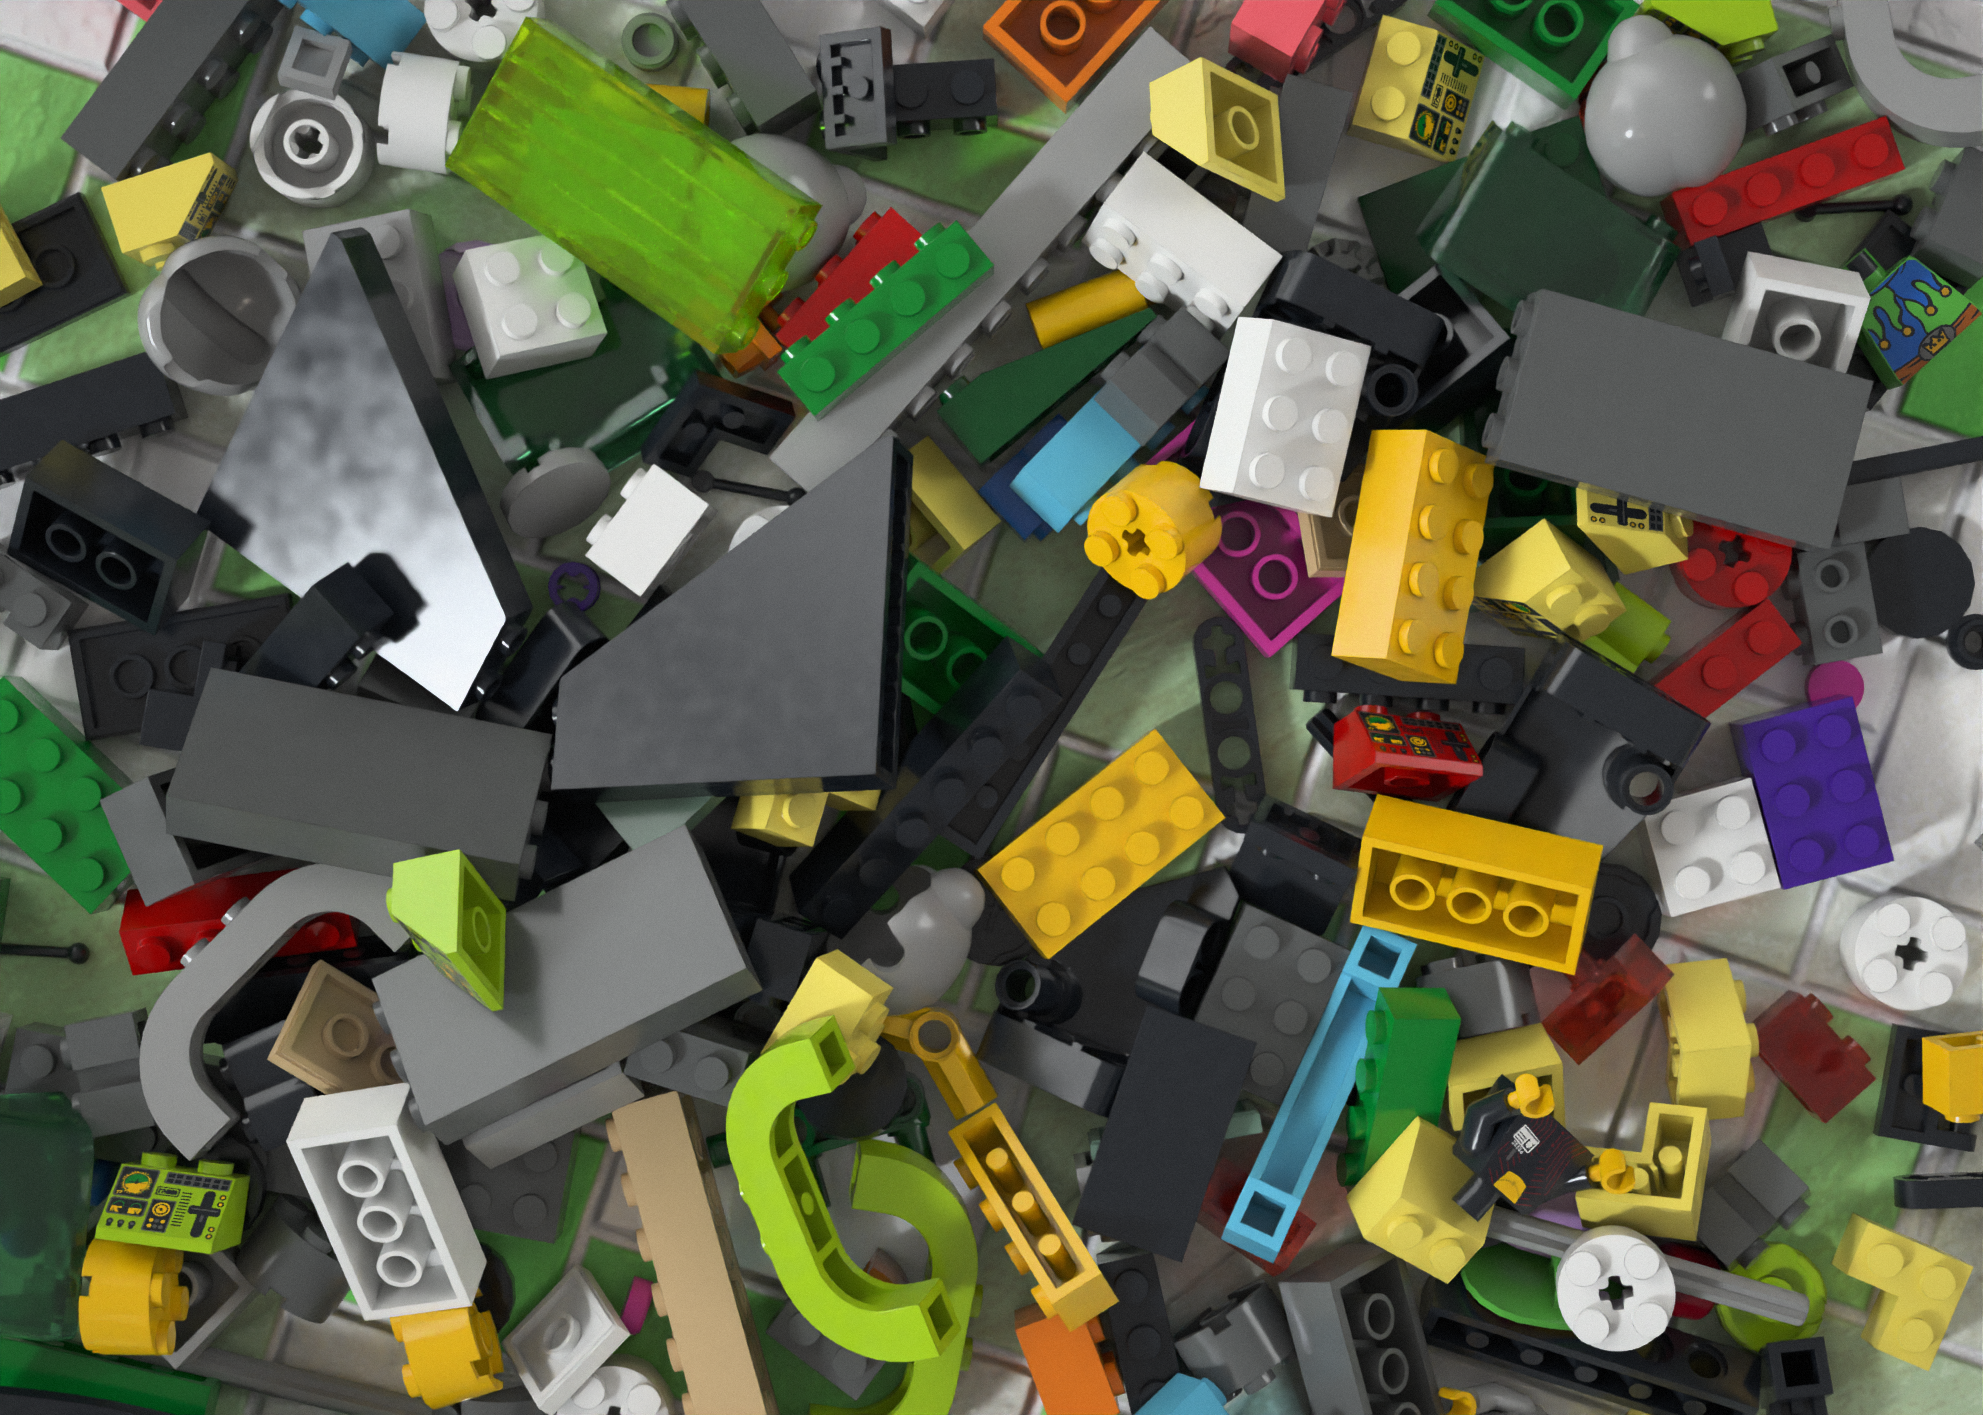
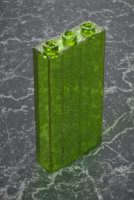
(634, 186)

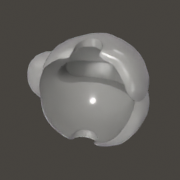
(1663, 110)
(828, 183)
(216, 314)
(920, 939)

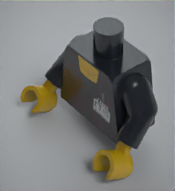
(1527, 1153)

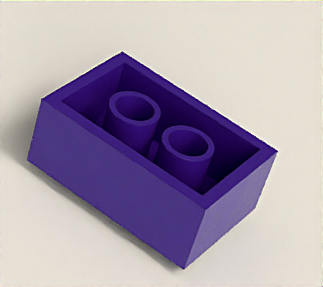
(1813, 789)

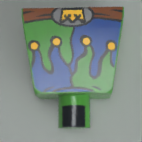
(1908, 316)

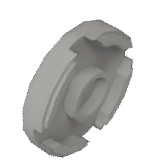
(556, 493)

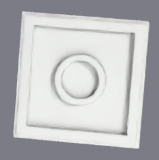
(565, 1339)

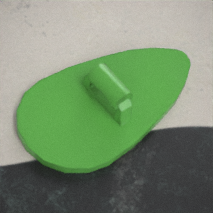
(1519, 1285)

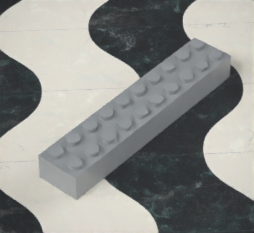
(1018, 235)

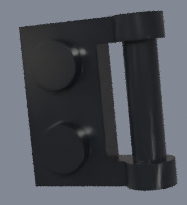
(1901, 1104)

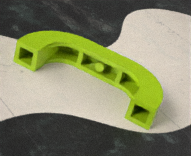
(911, 1187)
(792, 1218)

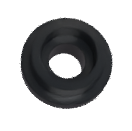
(1956, 642)

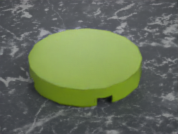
(1786, 1269)

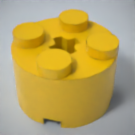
(1152, 528)
(131, 1299)
(449, 1354)

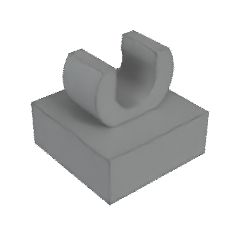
(315, 62)

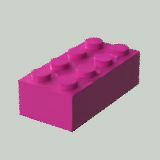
(1260, 568)

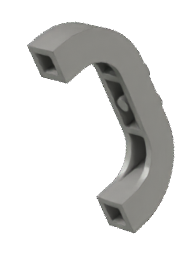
(1915, 103)
(171, 1048)

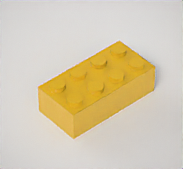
(1413, 556)
(1099, 844)
(1475, 883)

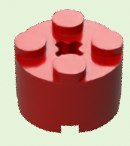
(1732, 585)

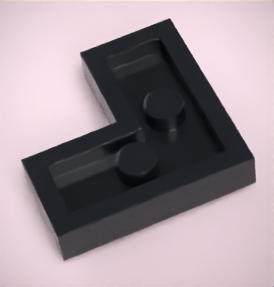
(713, 411)

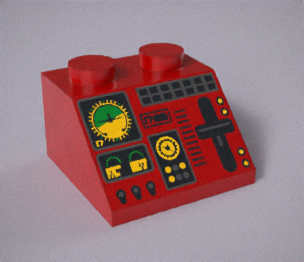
(1402, 755)

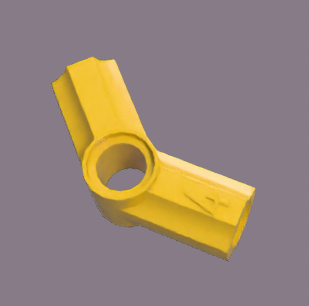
(952, 1068)

